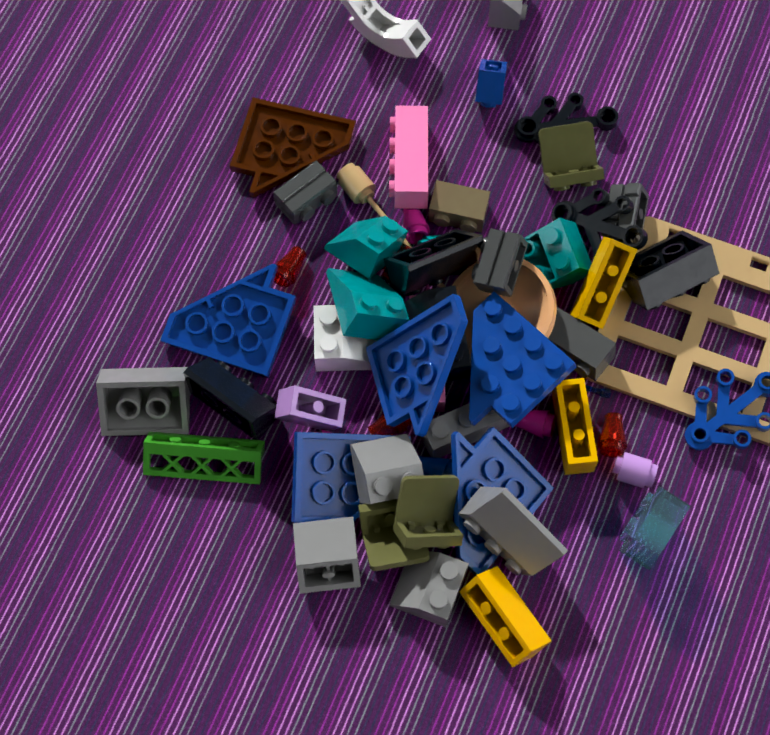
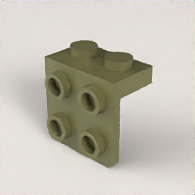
(569, 156)
(427, 512)
(380, 541)

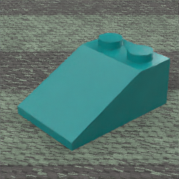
(365, 305)

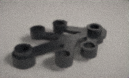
(534, 123)
(595, 222)

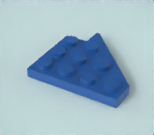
(236, 323)
(416, 361)
(511, 363)
(491, 464)
(325, 476)

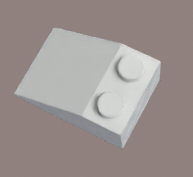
(333, 349)

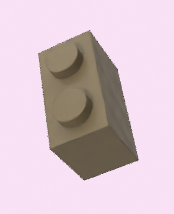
(458, 206)

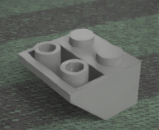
(326, 555)

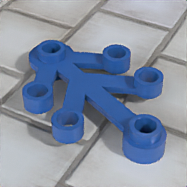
(726, 414)

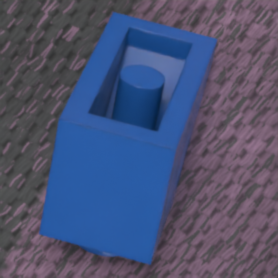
(491, 83)

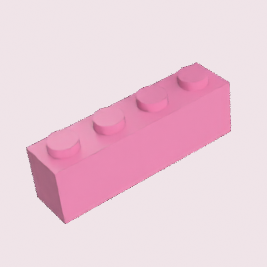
(411, 157)

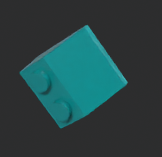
(367, 244)

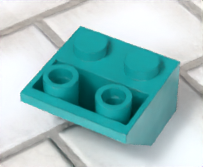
(558, 252)

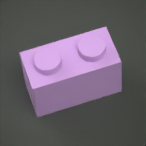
(310, 408)

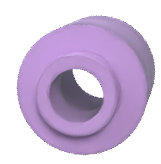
(635, 470)

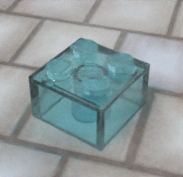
(656, 523)

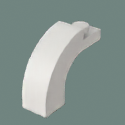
(389, 33)

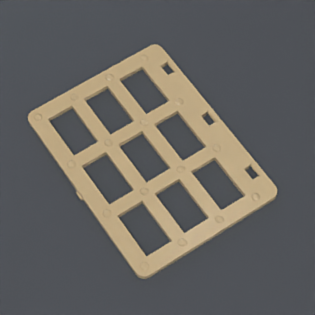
(733, 265)

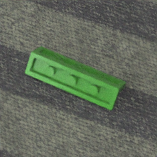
(203, 447)

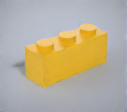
(603, 282)
(574, 427)
(505, 616)

